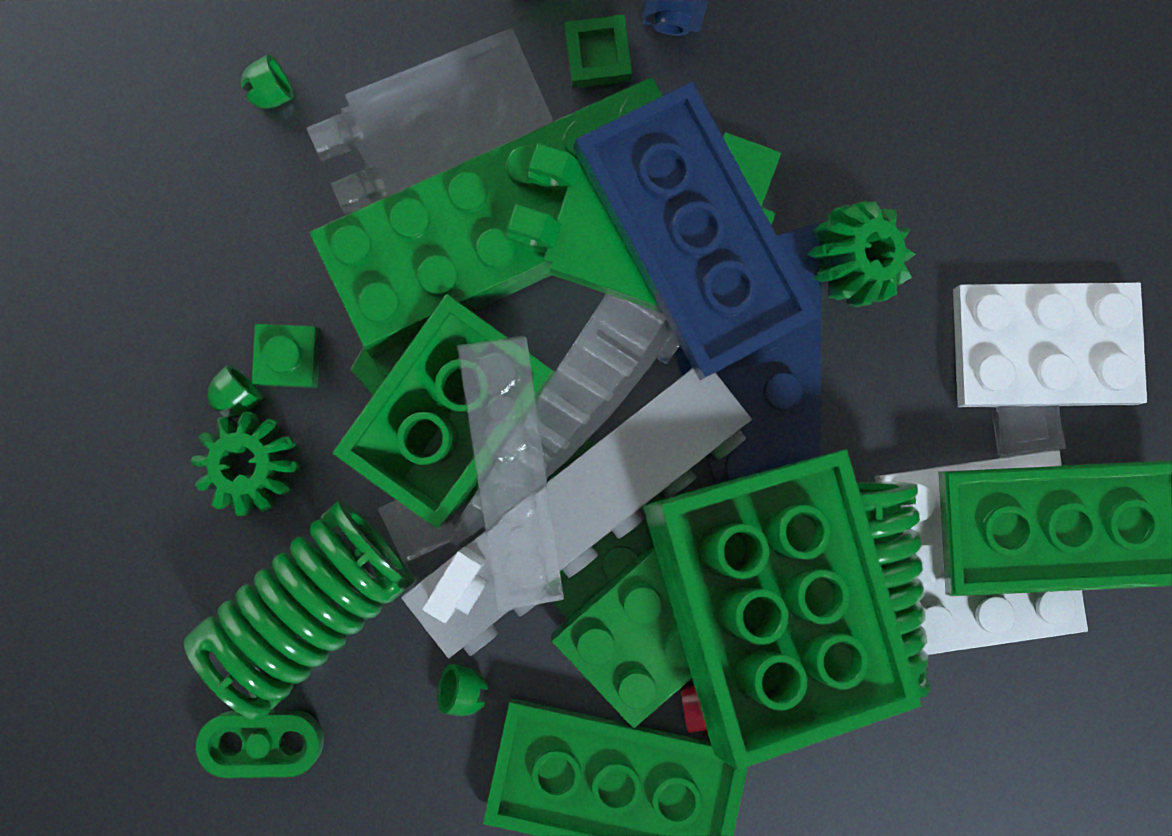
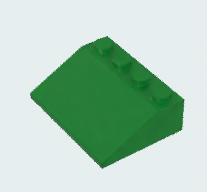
(782, 608)

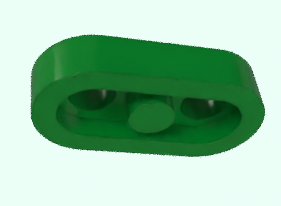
(263, 745)

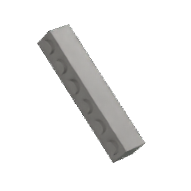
(606, 493)

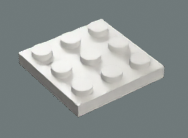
(982, 620)

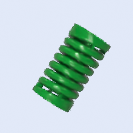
(890, 522)
(286, 607)

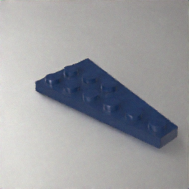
(777, 384)

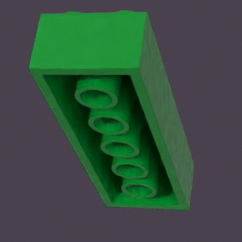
(451, 232)

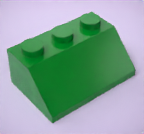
(416, 425)

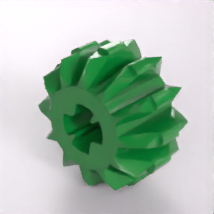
(861, 253)
(223, 469)

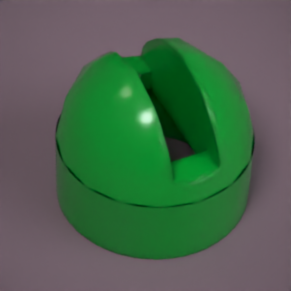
(266, 83)
(233, 393)
(460, 690)

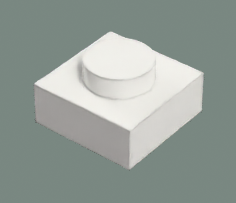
(458, 586)

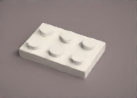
(1049, 344)

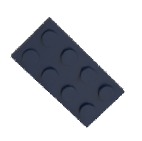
(695, 230)

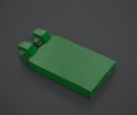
(583, 238)

